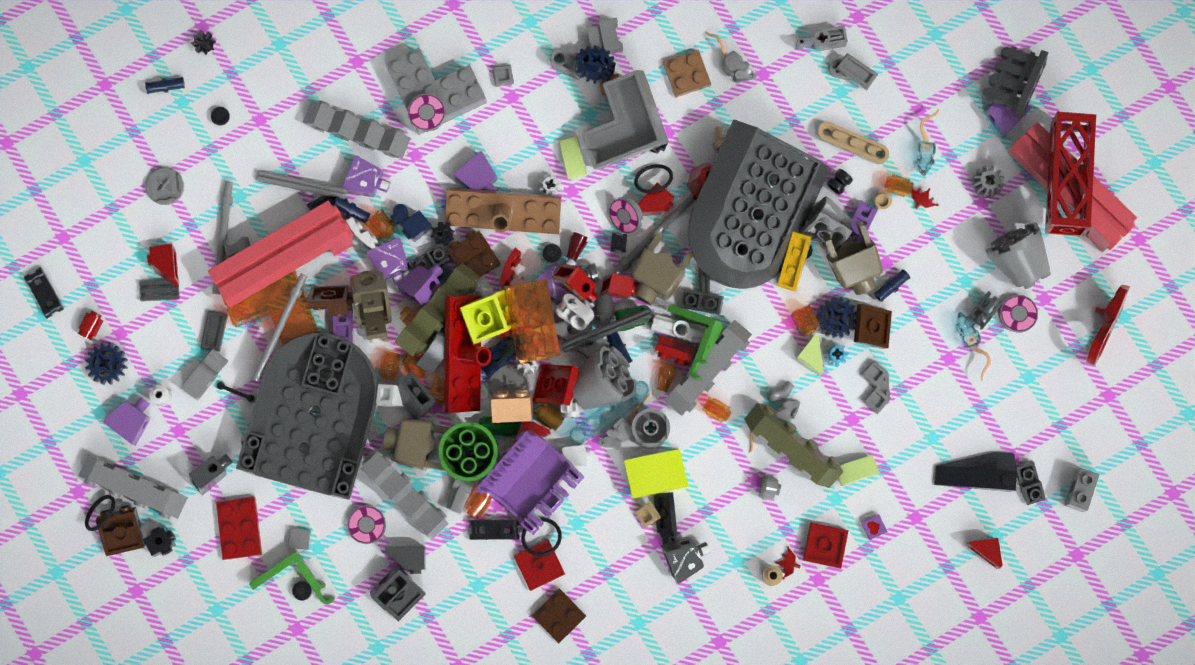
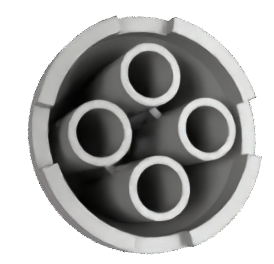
(1021, 255)
(604, 379)

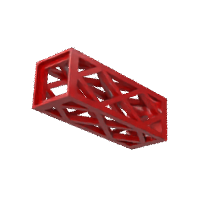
(1054, 221)

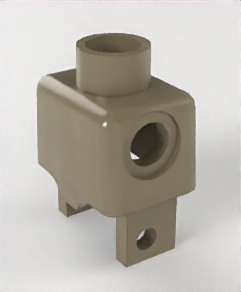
(855, 262)
(657, 273)
(371, 303)
(413, 443)

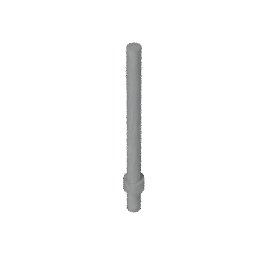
(226, 200)
(625, 262)
(295, 293)

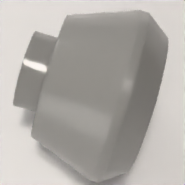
(769, 487)

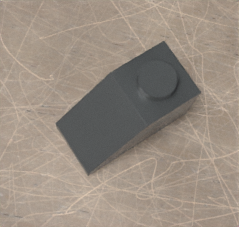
(414, 396)
(409, 557)

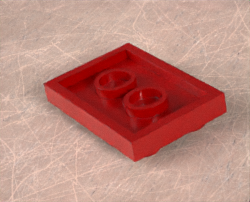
(555, 384)
(239, 528)

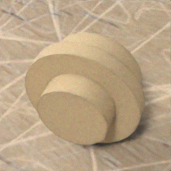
(882, 199)

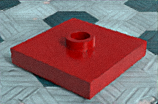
(825, 545)
(539, 569)

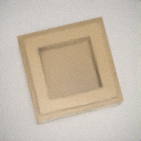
(647, 514)

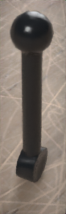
(221, 386)

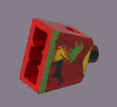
(575, 282)

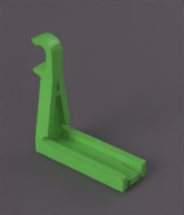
(710, 335)
(303, 568)

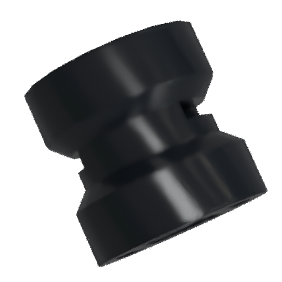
(840, 181)

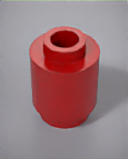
(90, 325)

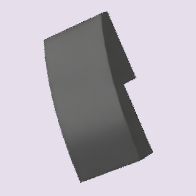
(435, 255)
(702, 302)
(434, 353)
(1030, 483)

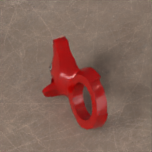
(1111, 314)

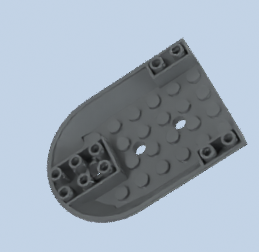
(738, 187)
(283, 418)

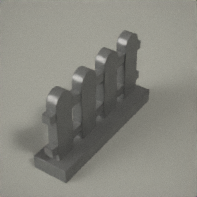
(1016, 87)

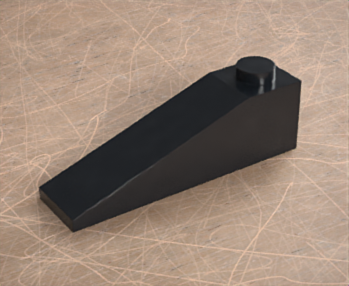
(986, 472)

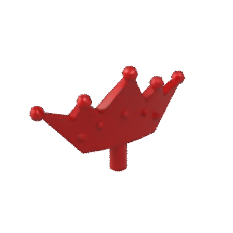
(922, 198)
(788, 563)

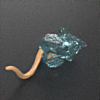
(925, 150)
(970, 337)

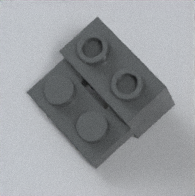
(397, 593)

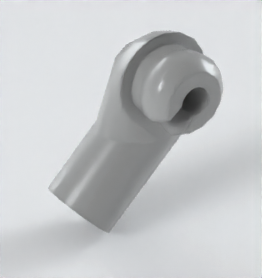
(780, 395)

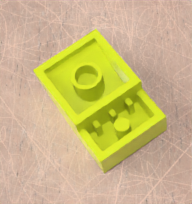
(487, 316)
(655, 473)

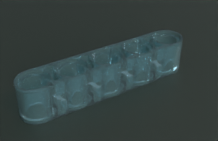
(602, 419)

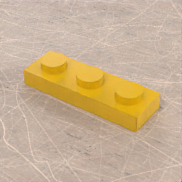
(794, 261)

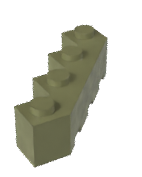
(432, 315)
(784, 438)

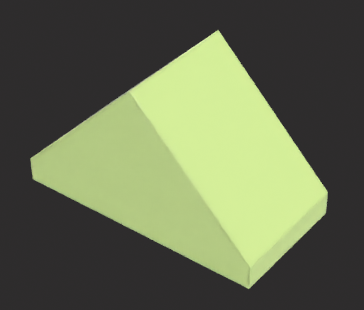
(811, 356)

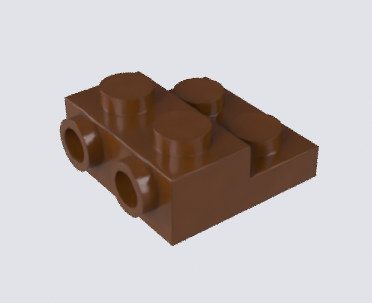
(474, 253)
(335, 298)
(121, 531)

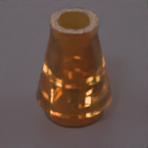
(665, 376)

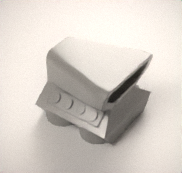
(828, 220)

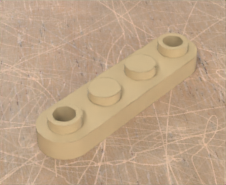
(853, 142)

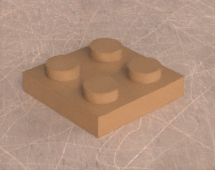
(687, 73)

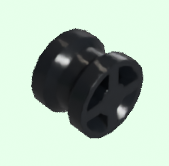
(618, 242)

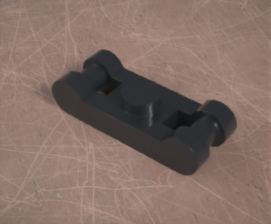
(44, 292)
(494, 530)

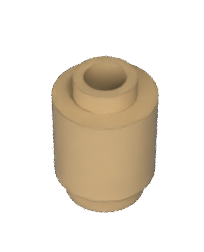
(766, 578)

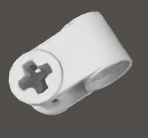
(575, 313)

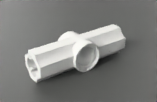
(667, 326)

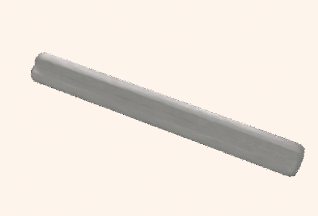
(301, 184)

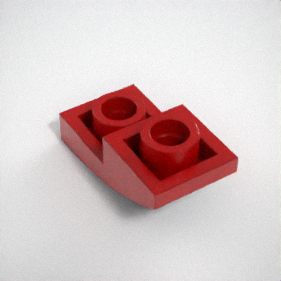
(507, 273)

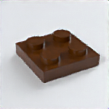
(872, 326)
(559, 615)

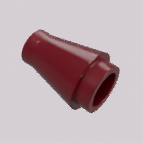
(576, 245)

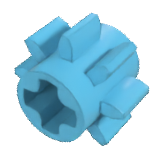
(839, 351)

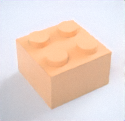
(512, 406)

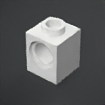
(388, 395)
(577, 455)

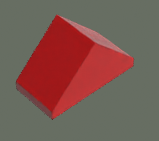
(536, 428)
(988, 550)

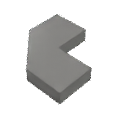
(879, 379)

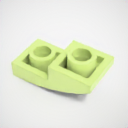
(573, 157)
(858, 470)

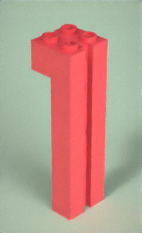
(1109, 215)
(282, 253)

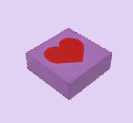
(874, 527)

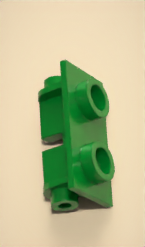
(503, 428)

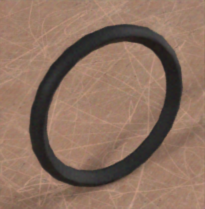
(657, 189)
(107, 516)
(549, 551)

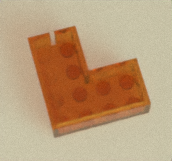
(271, 302)

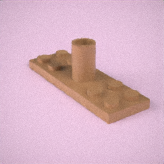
(503, 210)

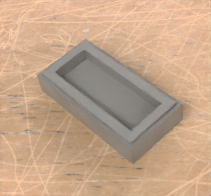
(857, 71)

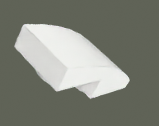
(368, 240)

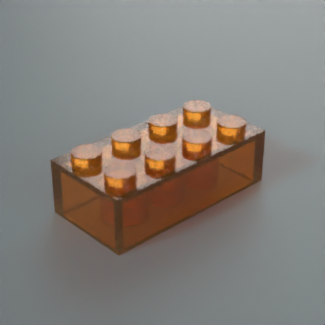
(532, 320)

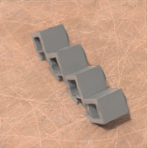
(348, 127)
(732, 340)
(133, 487)
(399, 490)

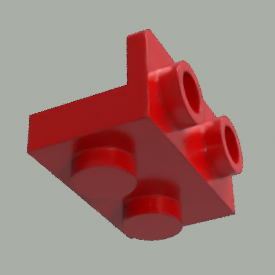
(675, 350)

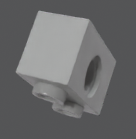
(1081, 489)

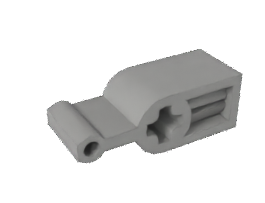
(834, 38)
(204, 374)

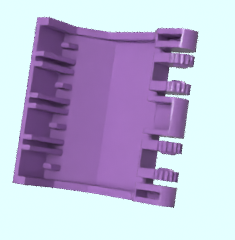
(530, 479)

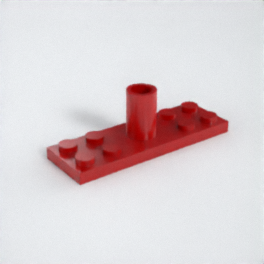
(462, 360)

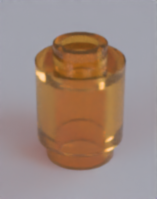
(899, 185)
(409, 364)
(389, 365)
(717, 410)
(478, 505)

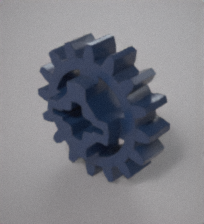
(594, 64)
(832, 311)
(113, 360)

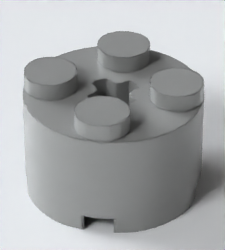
(658, 421)

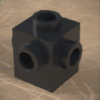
(153, 541)

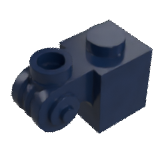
(413, 226)

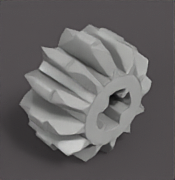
(993, 187)

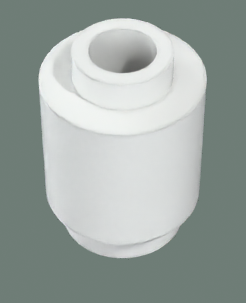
(166, 396)

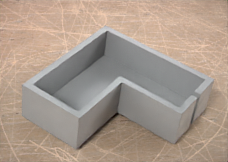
(456, 90)
(635, 126)

